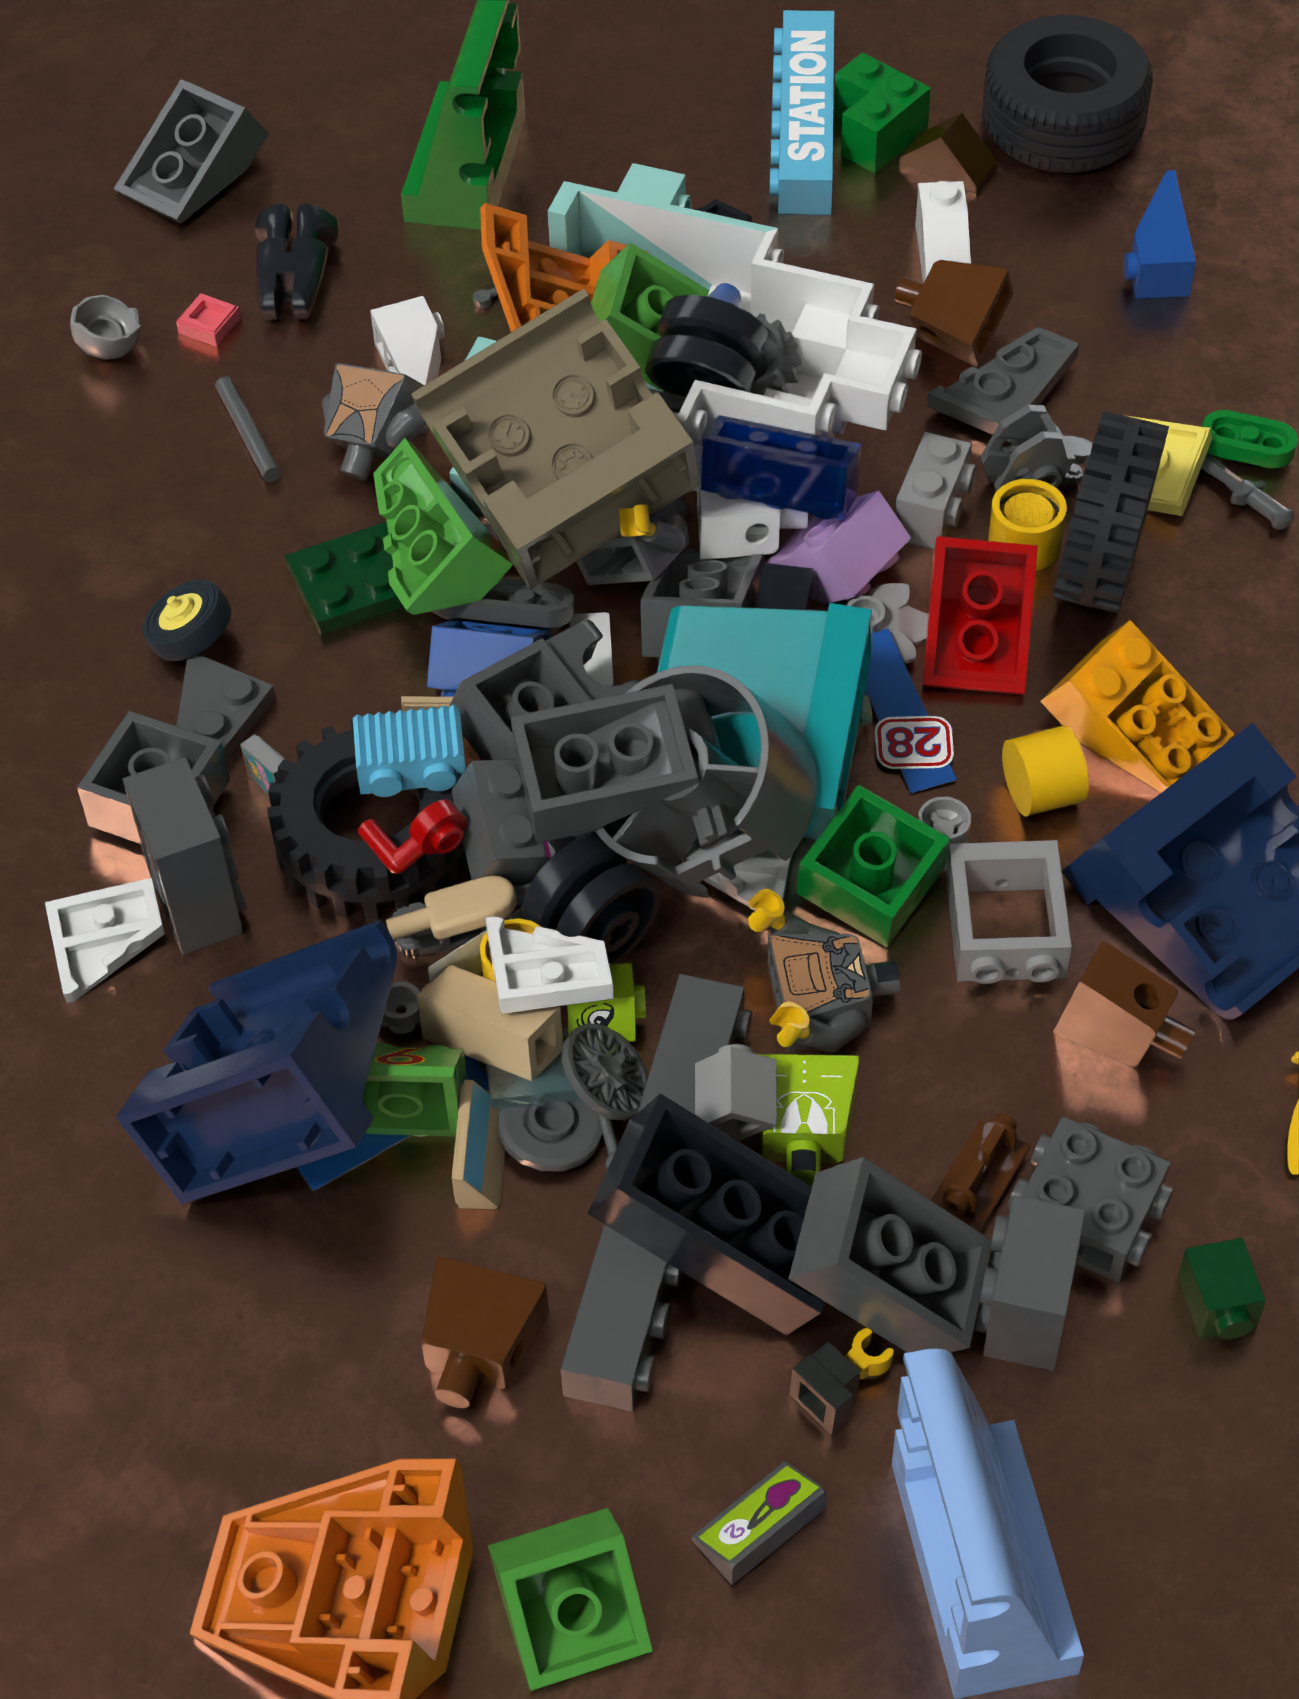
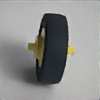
(186, 620)

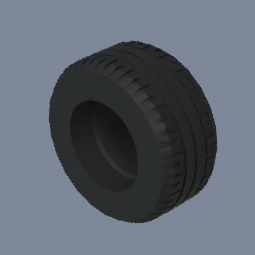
(1067, 93)

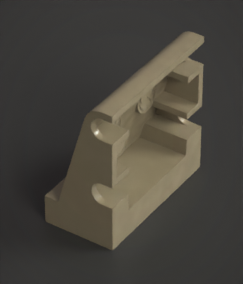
(558, 437)

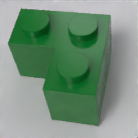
(878, 111)

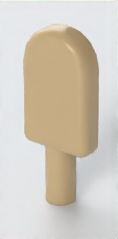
(458, 908)

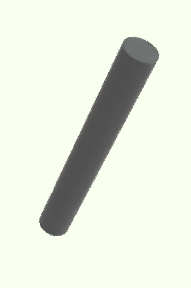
(248, 429)

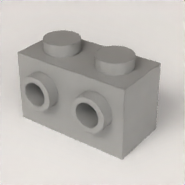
(934, 488)

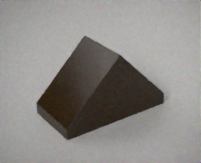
(951, 154)

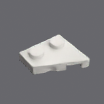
(101, 932)

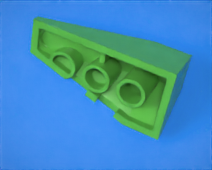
(434, 539)

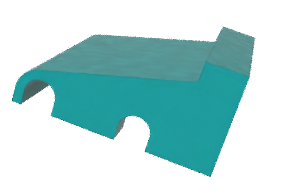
(799, 663)

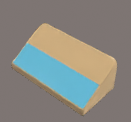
(477, 1151)

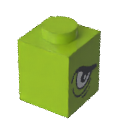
(615, 1013)

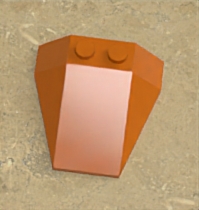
(534, 275)
(345, 1581)

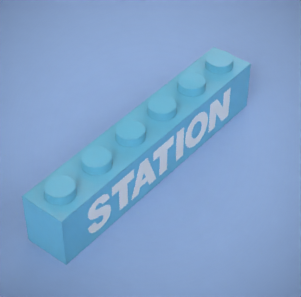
(805, 114)

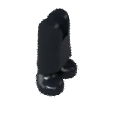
(294, 274)

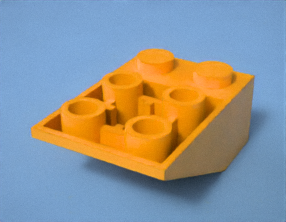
(1137, 710)

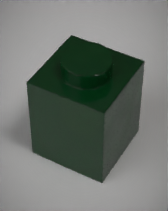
(1221, 1289)

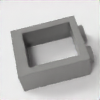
(1007, 868)

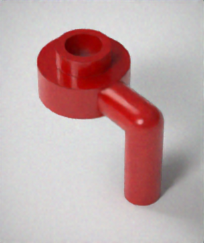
(433, 831)

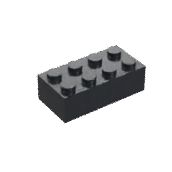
(709, 1211)

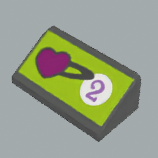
(760, 1521)

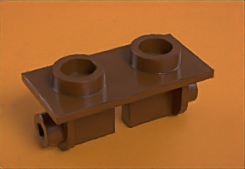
(982, 1171)

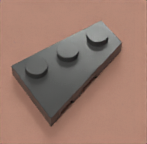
(1016, 377)

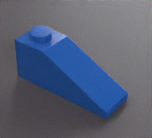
(1162, 248)

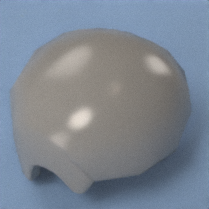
(105, 327)

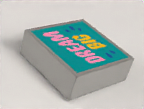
(261, 762)

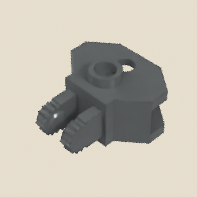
(1035, 450)

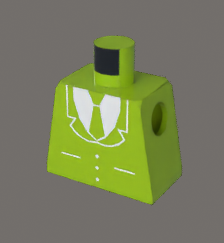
(812, 1112)

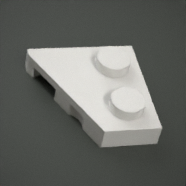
(546, 968)

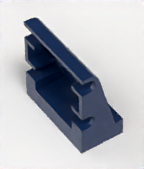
(1209, 875)
(267, 1068)

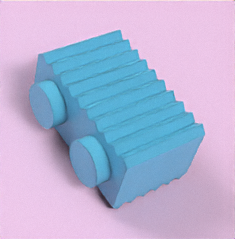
(409, 750)

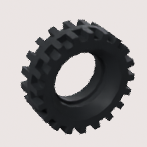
(1110, 511)
(334, 865)

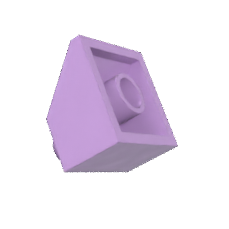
(848, 550)

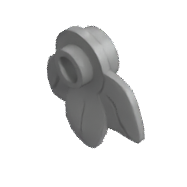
(892, 612)

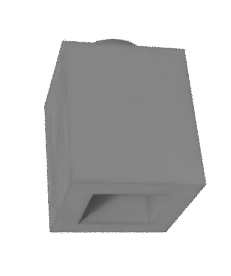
(736, 1091)

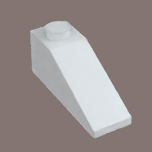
(942, 224)
(409, 339)

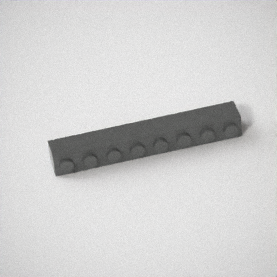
(627, 1284)

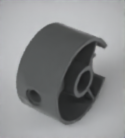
(764, 801)

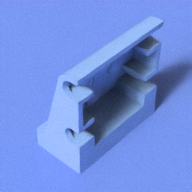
(978, 1536)

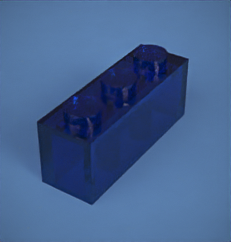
(780, 467)

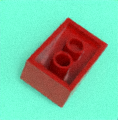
(979, 615)

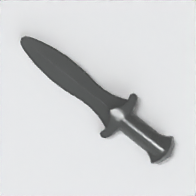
(1250, 493)

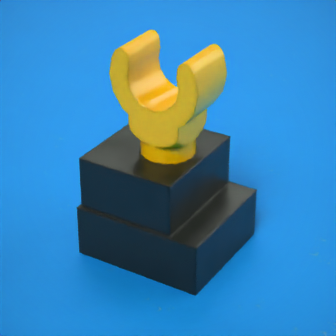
(829, 1381)

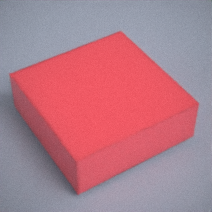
(208, 320)

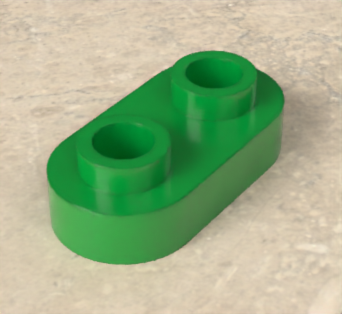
(1251, 439)

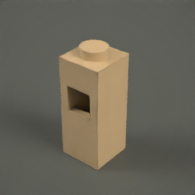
(465, 1014)

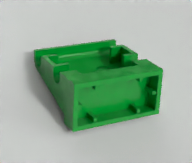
(470, 125)

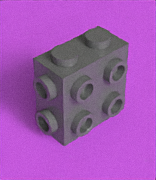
(1111, 1181)

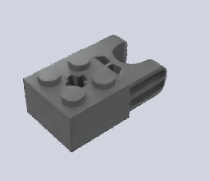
(526, 682)

